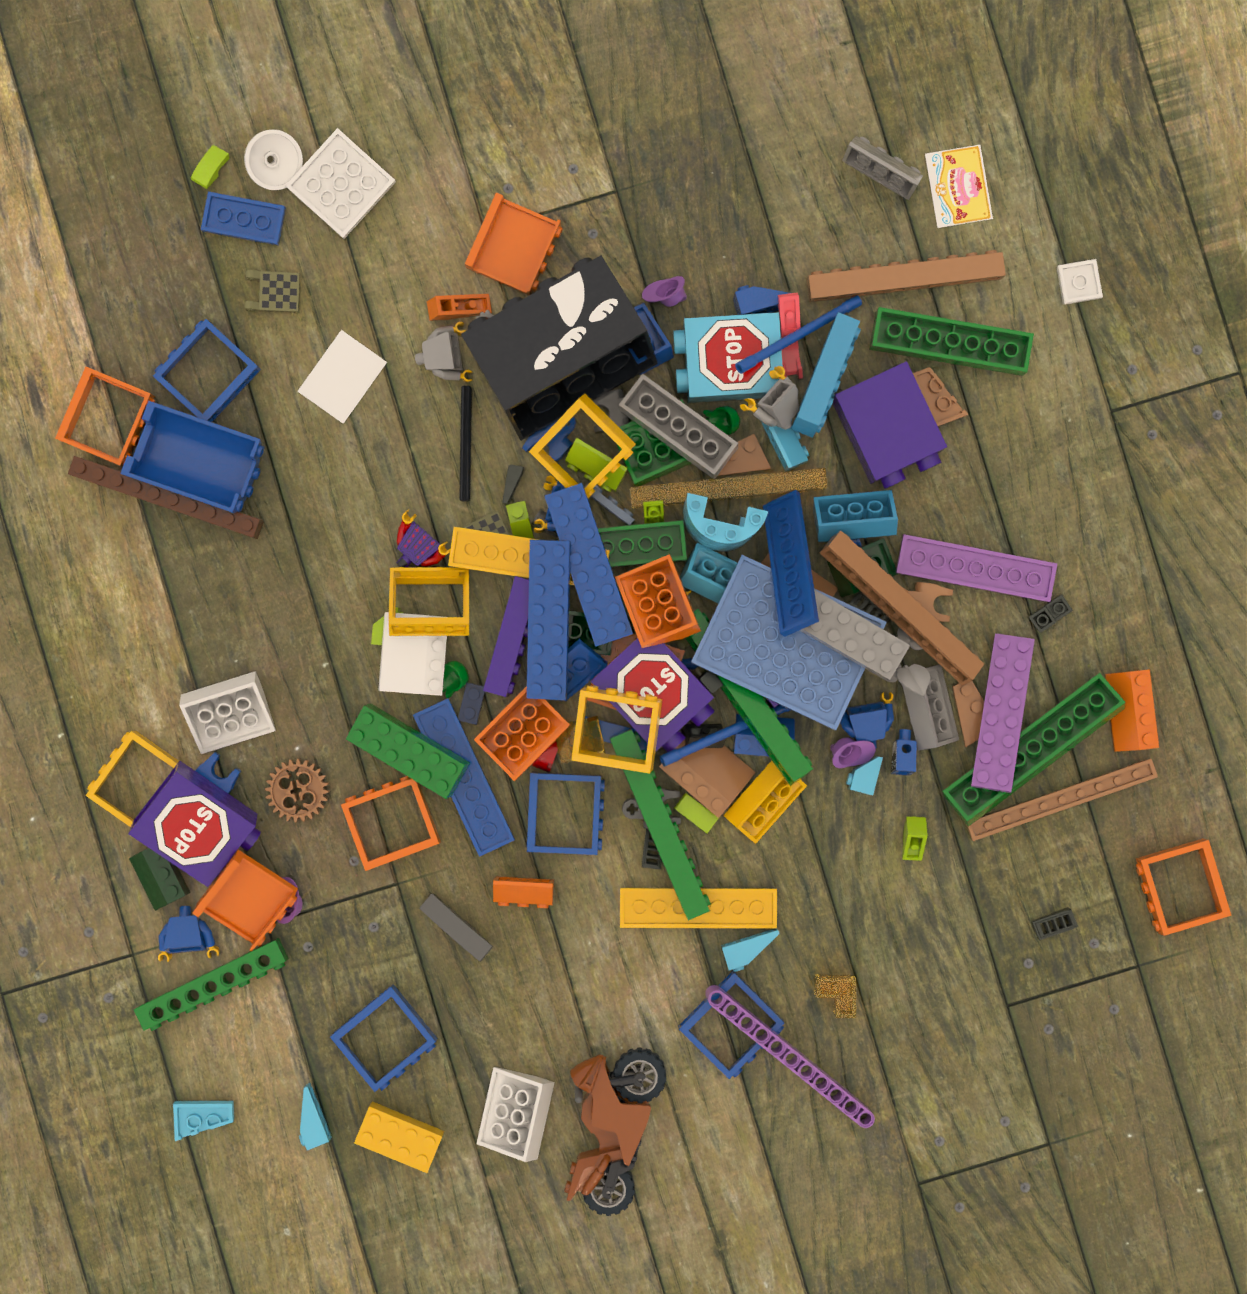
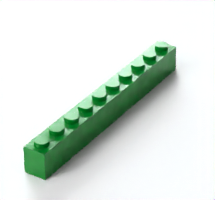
(761, 720)
(662, 829)

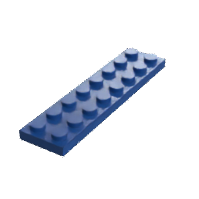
(790, 564)
(589, 565)
(548, 619)
(473, 794)

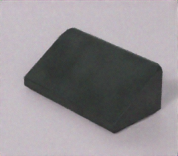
(695, 733)

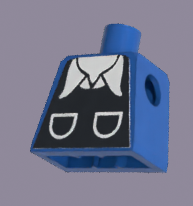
(902, 762)

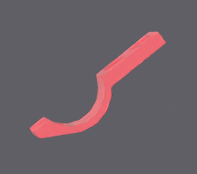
(789, 322)

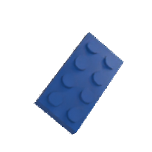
(243, 218)

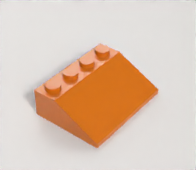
(657, 602)
(521, 733)

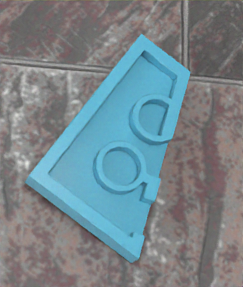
(197, 1116)

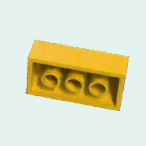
(763, 803)

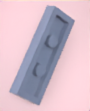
(611, 505)

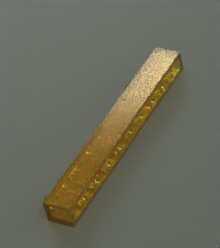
(731, 487)

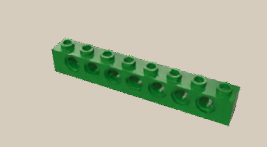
(146, 1012)

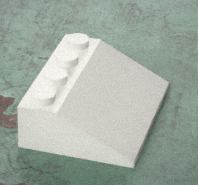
(412, 662)
(227, 712)
(515, 1114)

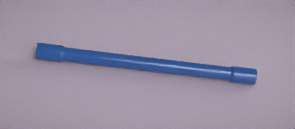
(752, 360)
(676, 754)

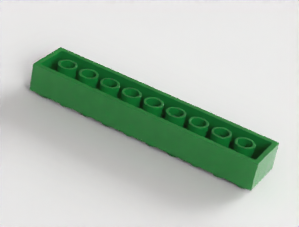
(1042, 745)

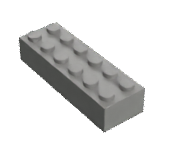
(678, 426)
(856, 638)

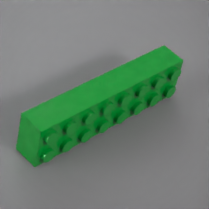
(951, 341)

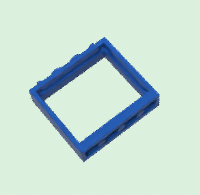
(228, 394)
(532, 813)
(702, 1009)
(398, 1070)

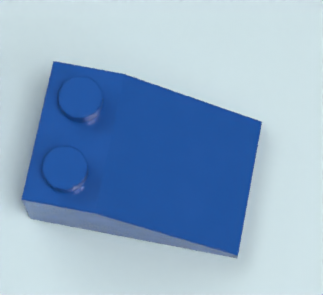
(756, 300)
(660, 343)

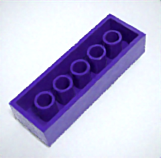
(510, 641)

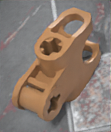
(927, 593)

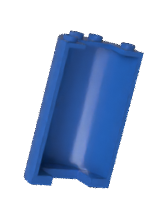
(195, 458)

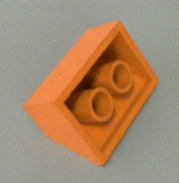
(523, 891)

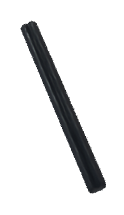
(465, 443)

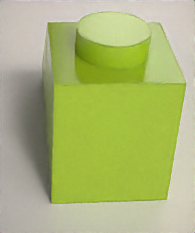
(914, 838)

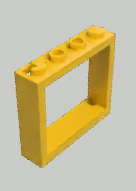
(604, 423)
(429, 625)
(115, 757)
(609, 760)

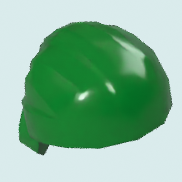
(724, 418)
(454, 677)

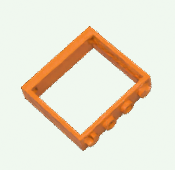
(77, 404)
(371, 794)
(1213, 879)

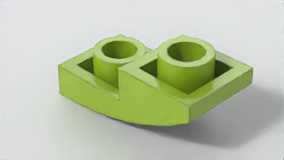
(209, 165)
(653, 512)
(696, 813)

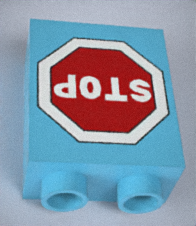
(714, 348)

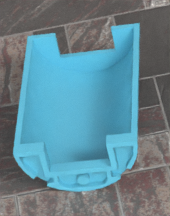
(716, 534)

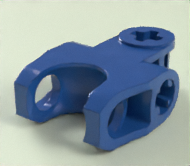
(558, 445)
(207, 770)

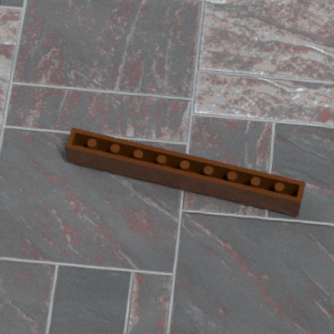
(114, 480)

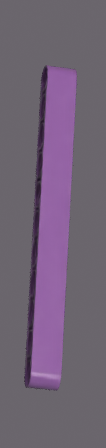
(796, 1063)

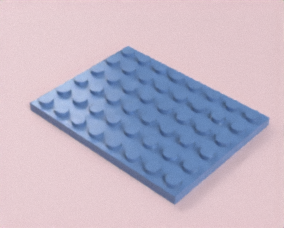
(790, 670)

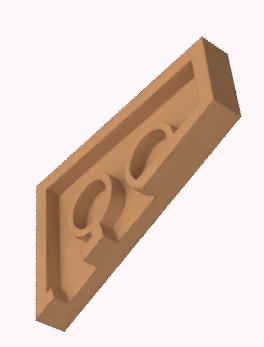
(939, 400)
(747, 458)
(970, 711)

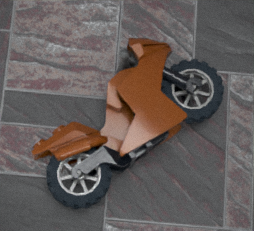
(618, 1119)

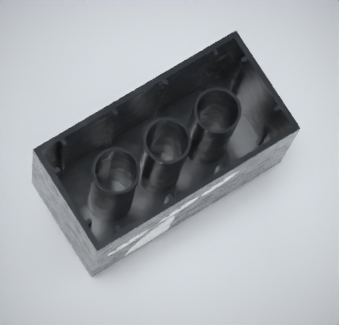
(560, 345)

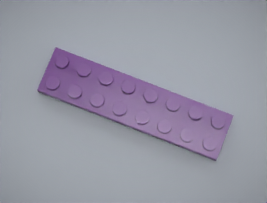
(976, 568)
(1003, 713)

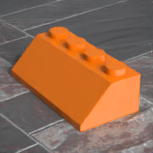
(1135, 725)

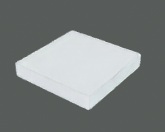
(1079, 281)

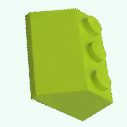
(591, 463)

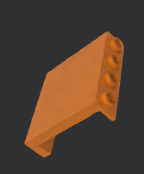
(513, 245)
(247, 898)

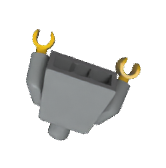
(442, 353)
(778, 404)

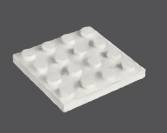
(340, 183)

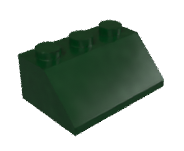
(159, 878)

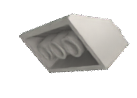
(932, 714)

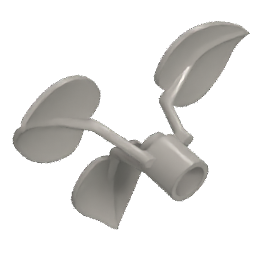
(915, 677)

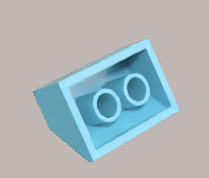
(787, 446)
(707, 572)

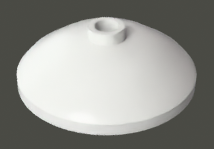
(285, 155)

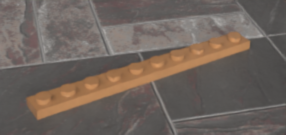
(1062, 799)

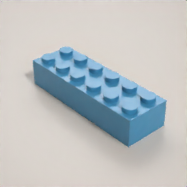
(827, 375)

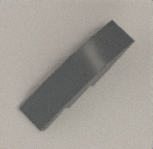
(456, 927)

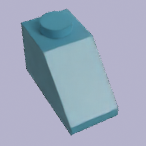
(865, 776)

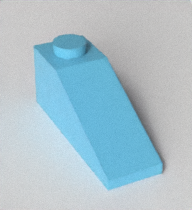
(746, 949)
(313, 1124)

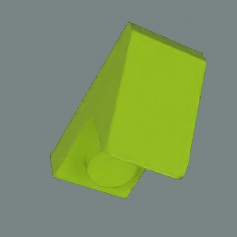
(519, 520)

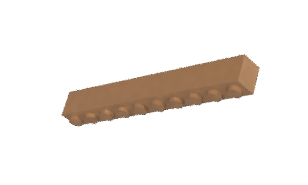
(906, 277)
(902, 608)

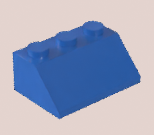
(747, 744)

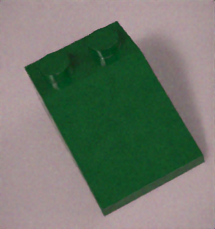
(876, 551)
(580, 630)

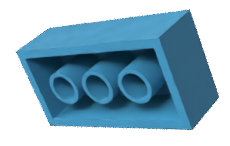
(855, 515)

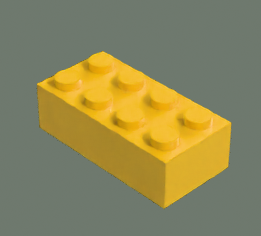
(399, 1137)

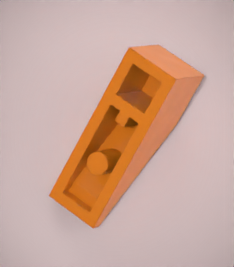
(457, 306)

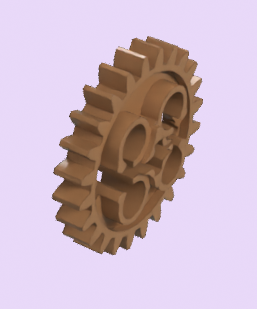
(314, 786)

